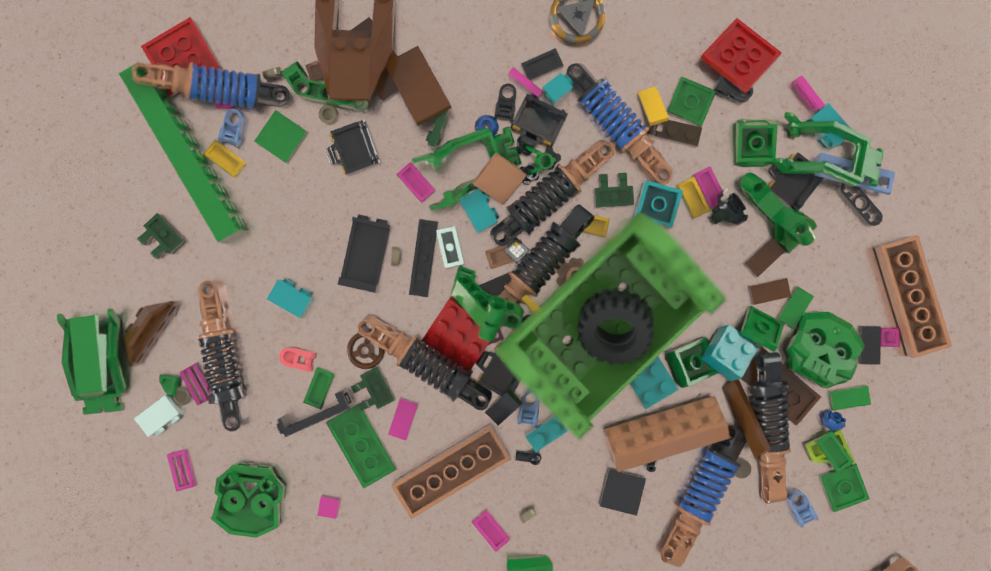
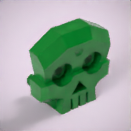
(831, 335)
(247, 515)

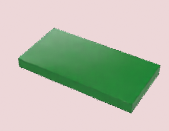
(361, 445)

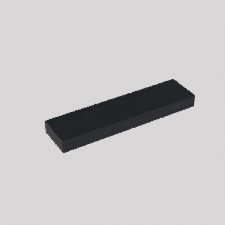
(423, 258)

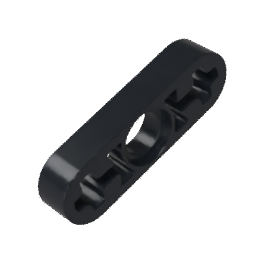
(864, 217)

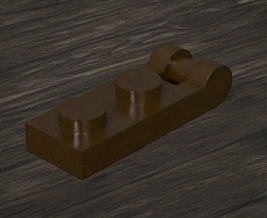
(677, 132)

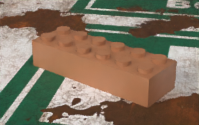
(913, 296)
(667, 433)
(450, 471)

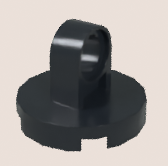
(730, 207)

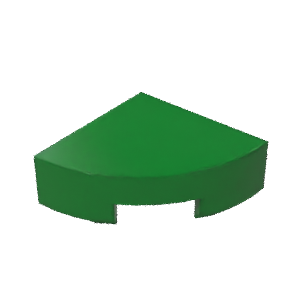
(169, 384)

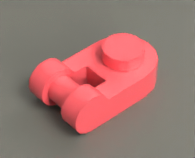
(290, 357)

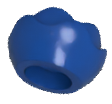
(487, 120)
(833, 420)

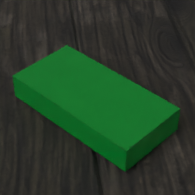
(795, 307)
(319, 388)
(850, 397)
(834, 451)

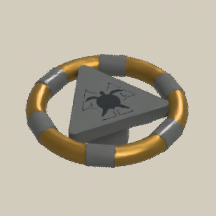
(577, 15)

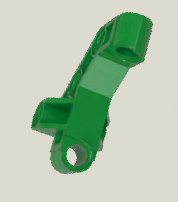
(316, 91)
(790, 225)
(484, 308)

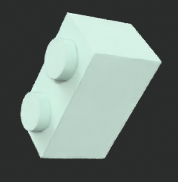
(450, 247)
(159, 415)

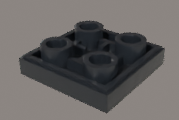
(622, 492)

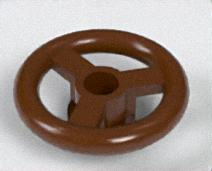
(351, 355)

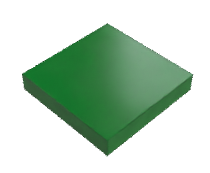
(691, 101)
(280, 136)
(762, 328)
(844, 488)

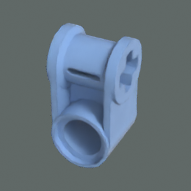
(230, 129)
(528, 411)
(803, 510)

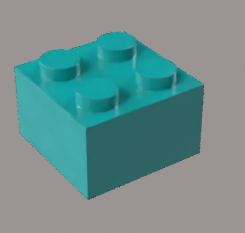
(659, 203)
(730, 352)
(653, 384)

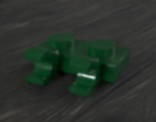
(433, 137)
(613, 196)
(163, 233)
(376, 387)

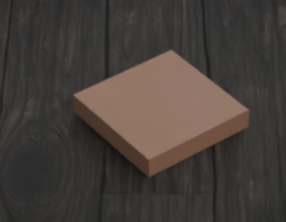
(499, 178)

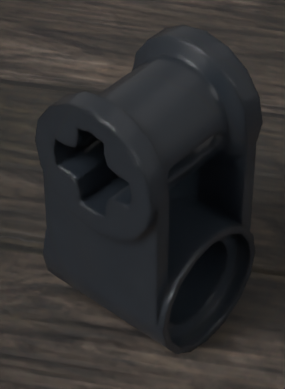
(729, 90)
(506, 104)

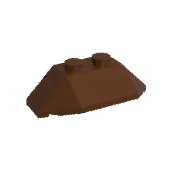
(145, 329)

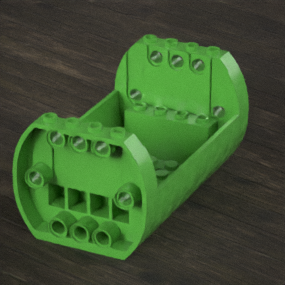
(565, 375)

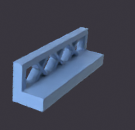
(886, 177)

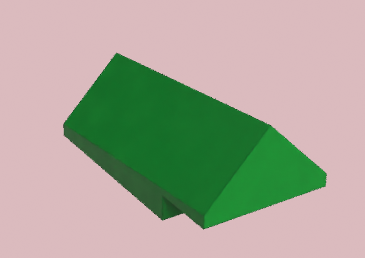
(88, 356)

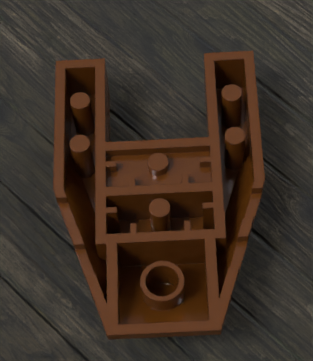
(352, 58)

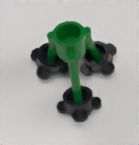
(542, 160)

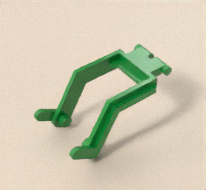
(494, 144)
(864, 159)
(108, 399)

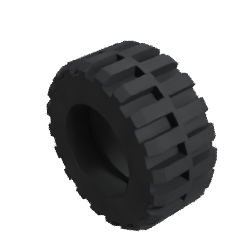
(616, 347)

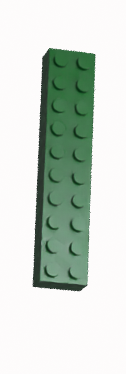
(185, 158)

